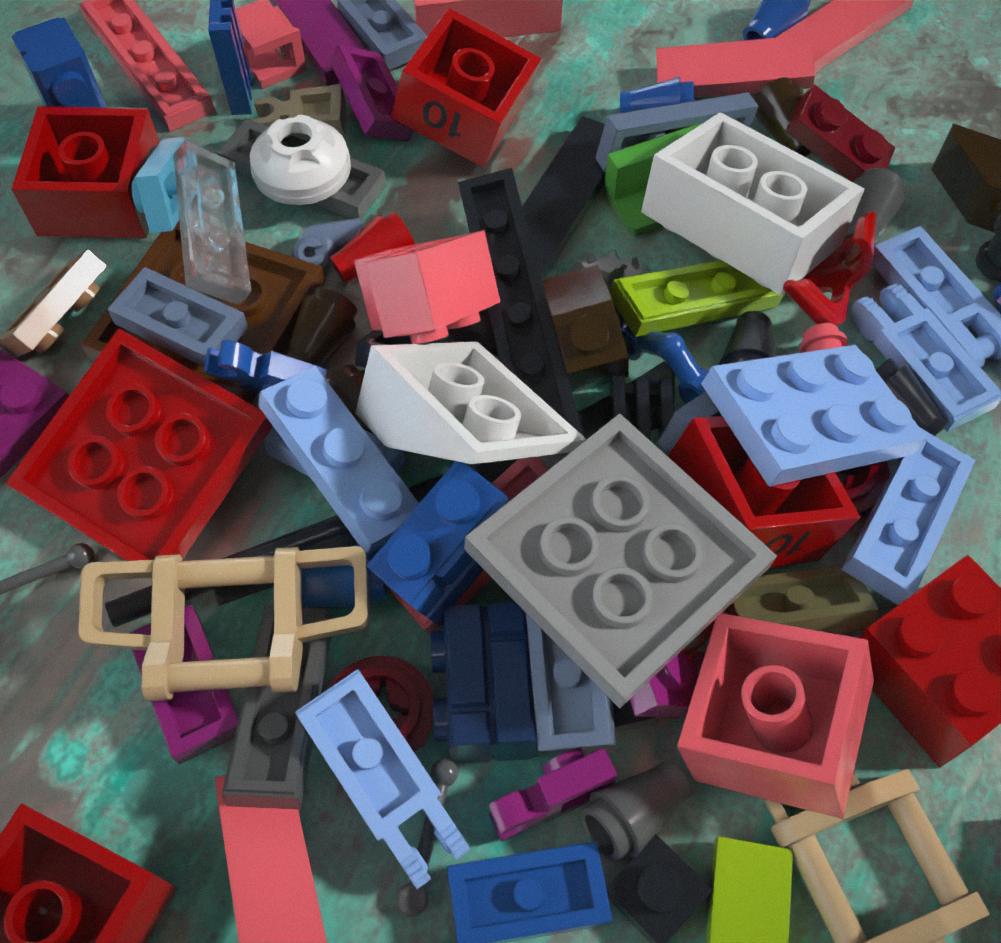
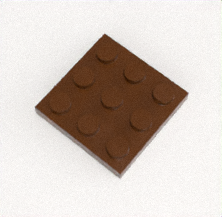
(270, 308)

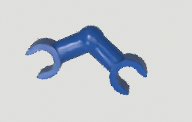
(672, 350)

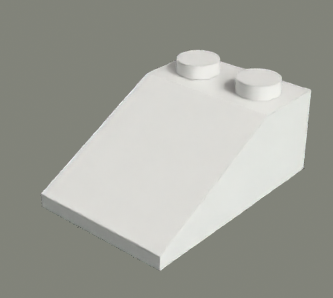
(457, 405)

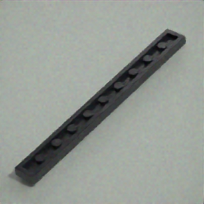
(523, 318)

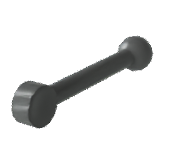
(77, 556)
(413, 900)

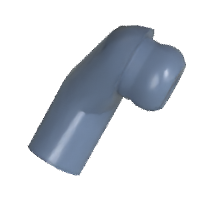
(325, 239)

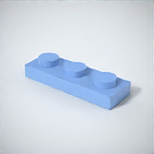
(339, 457)
(909, 519)

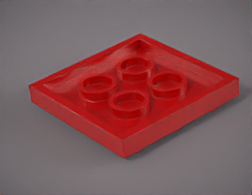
(141, 452)

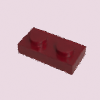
(838, 135)

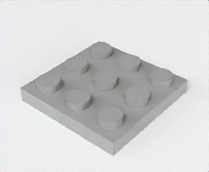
(619, 557)

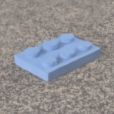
(812, 413)

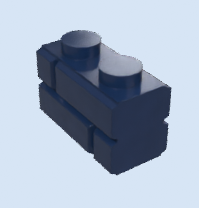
(487, 684)

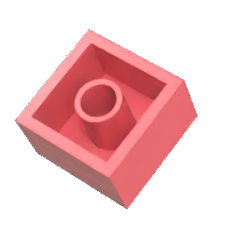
(779, 713)

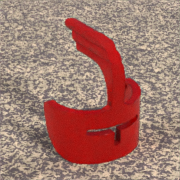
(831, 278)

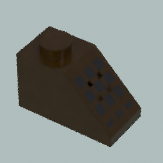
(971, 174)
(586, 328)

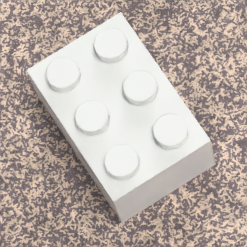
(750, 201)

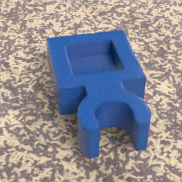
(252, 369)

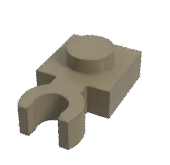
(319, 103)

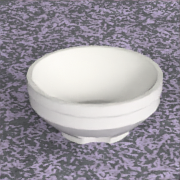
(302, 172)

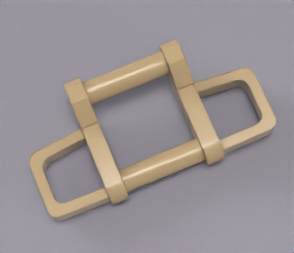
(163, 663)
(898, 793)

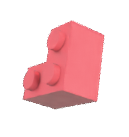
(428, 286)

